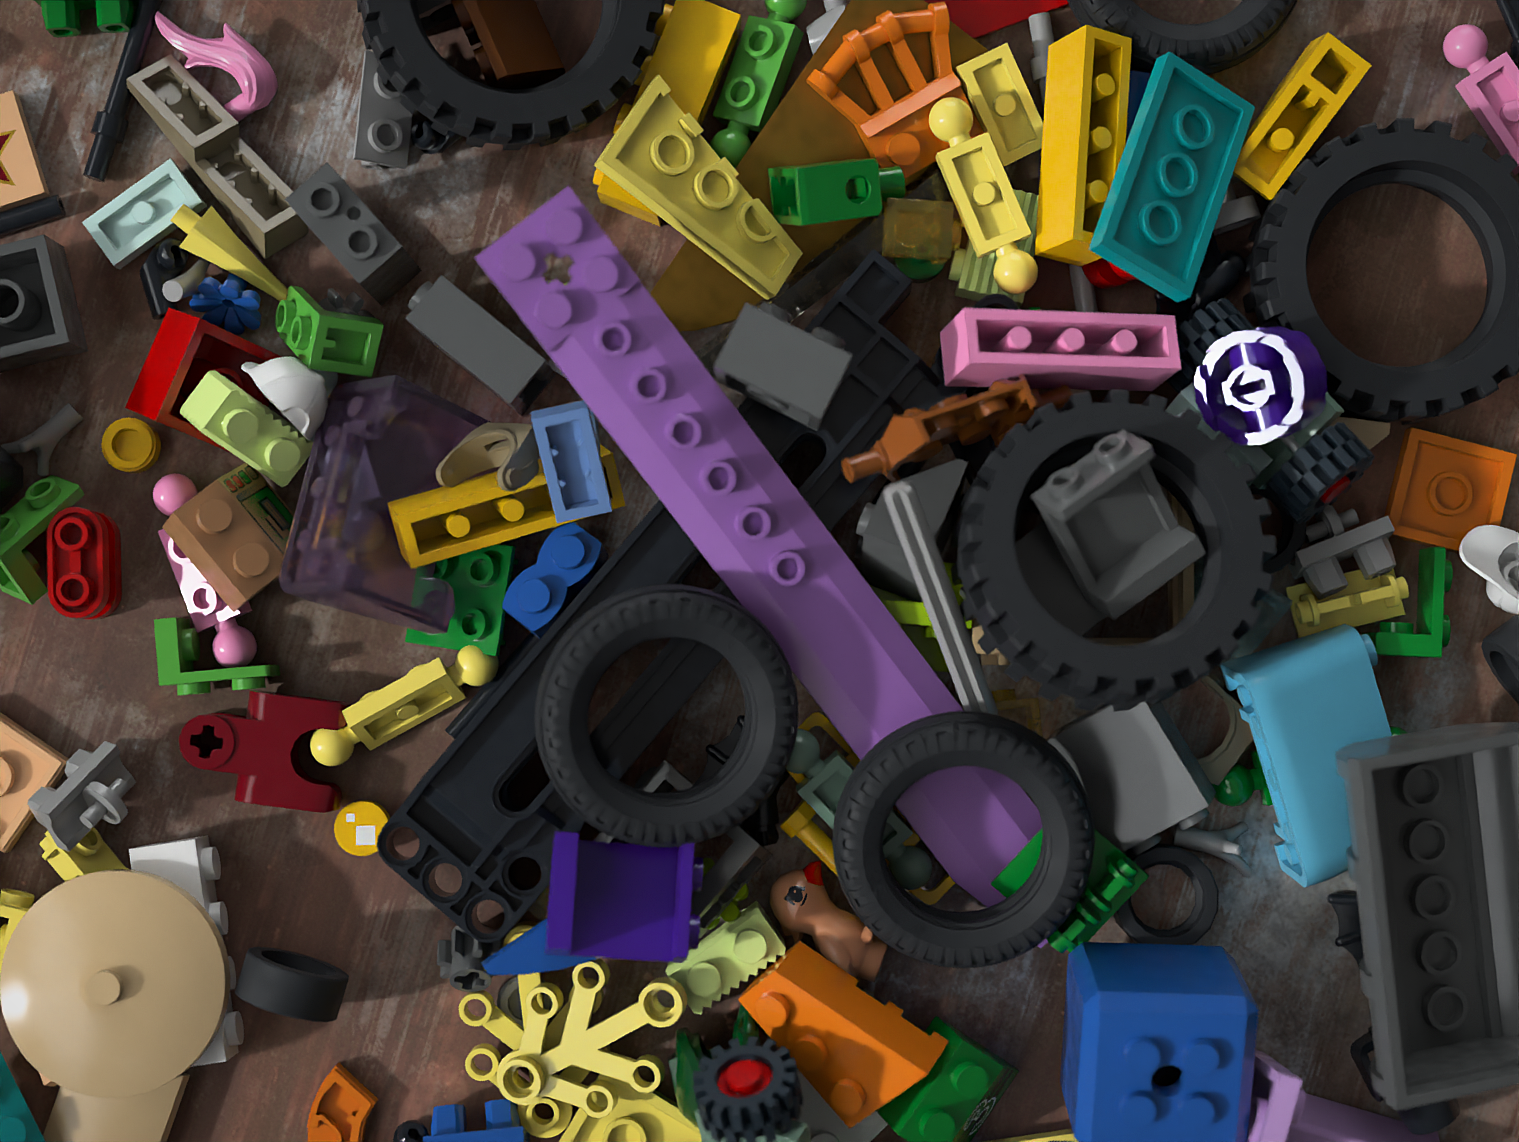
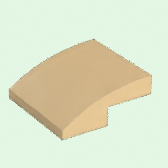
(124, 1119)

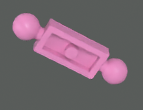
(1489, 89)
(233, 644)

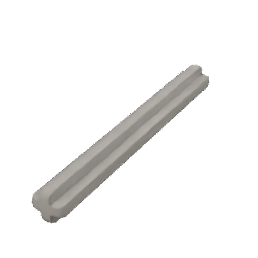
(939, 597)

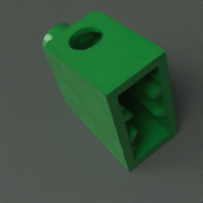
(818, 193)

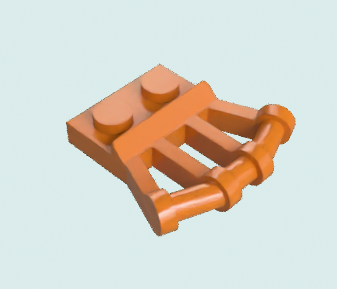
(899, 128)

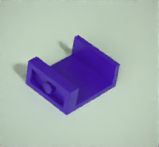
(622, 900)

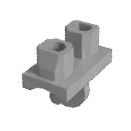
(1320, 561)
(88, 795)

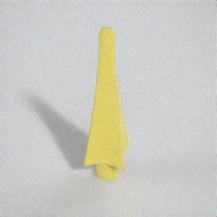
(216, 242)

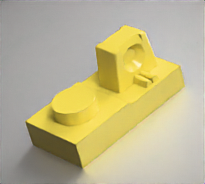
(1002, 103)

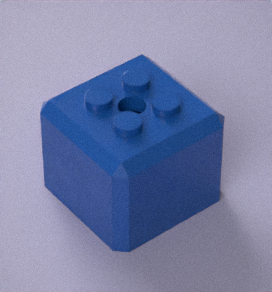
(1151, 1009)

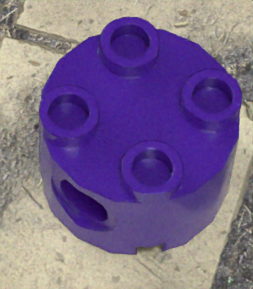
(1261, 385)

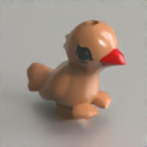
(839, 936)

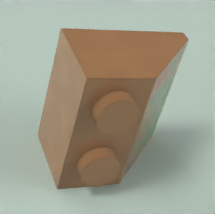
(234, 534)

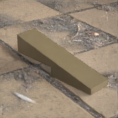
(221, 159)

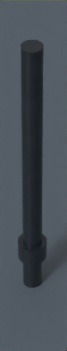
(110, 123)

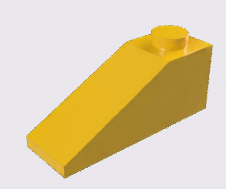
(1298, 113)

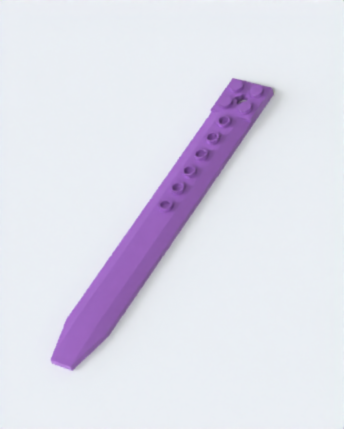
(750, 524)

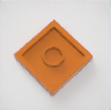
(1446, 488)

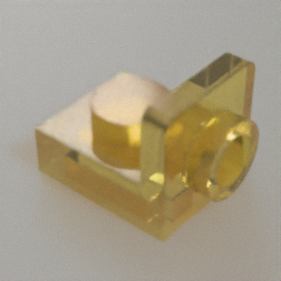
(920, 229)

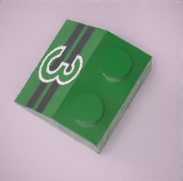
(954, 1094)

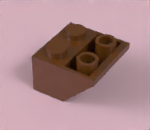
(514, 42)

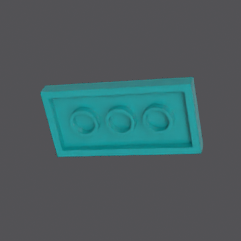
(1172, 177)

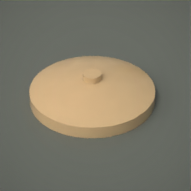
(114, 983)

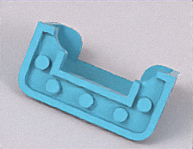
(1301, 709)

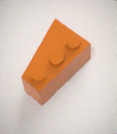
(838, 1034)

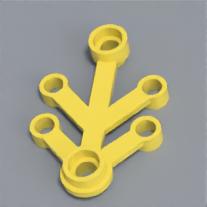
(511, 1034)
(583, 1045)

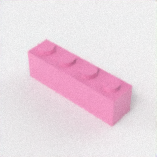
(1060, 349)

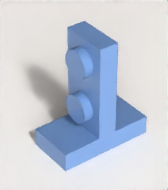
(572, 460)

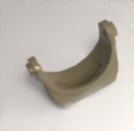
(483, 451)
(1236, 742)

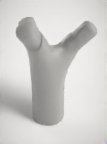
(187, 283)
(46, 437)
(1215, 843)

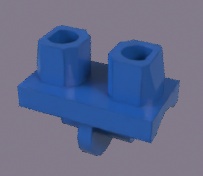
(502, 1124)

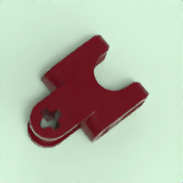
(266, 748)

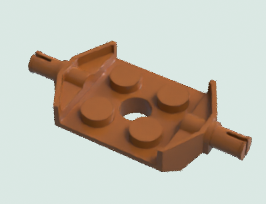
(923, 433)

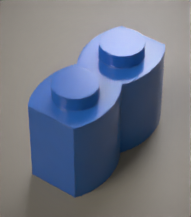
(562, 571)

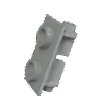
(382, 121)

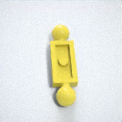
(983, 195)
(403, 704)

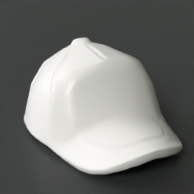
(293, 390)
(1495, 556)

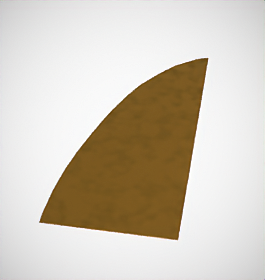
(802, 130)

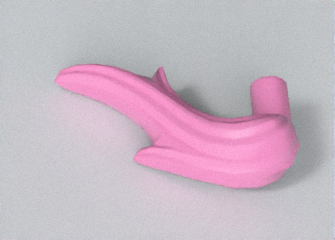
(232, 55)

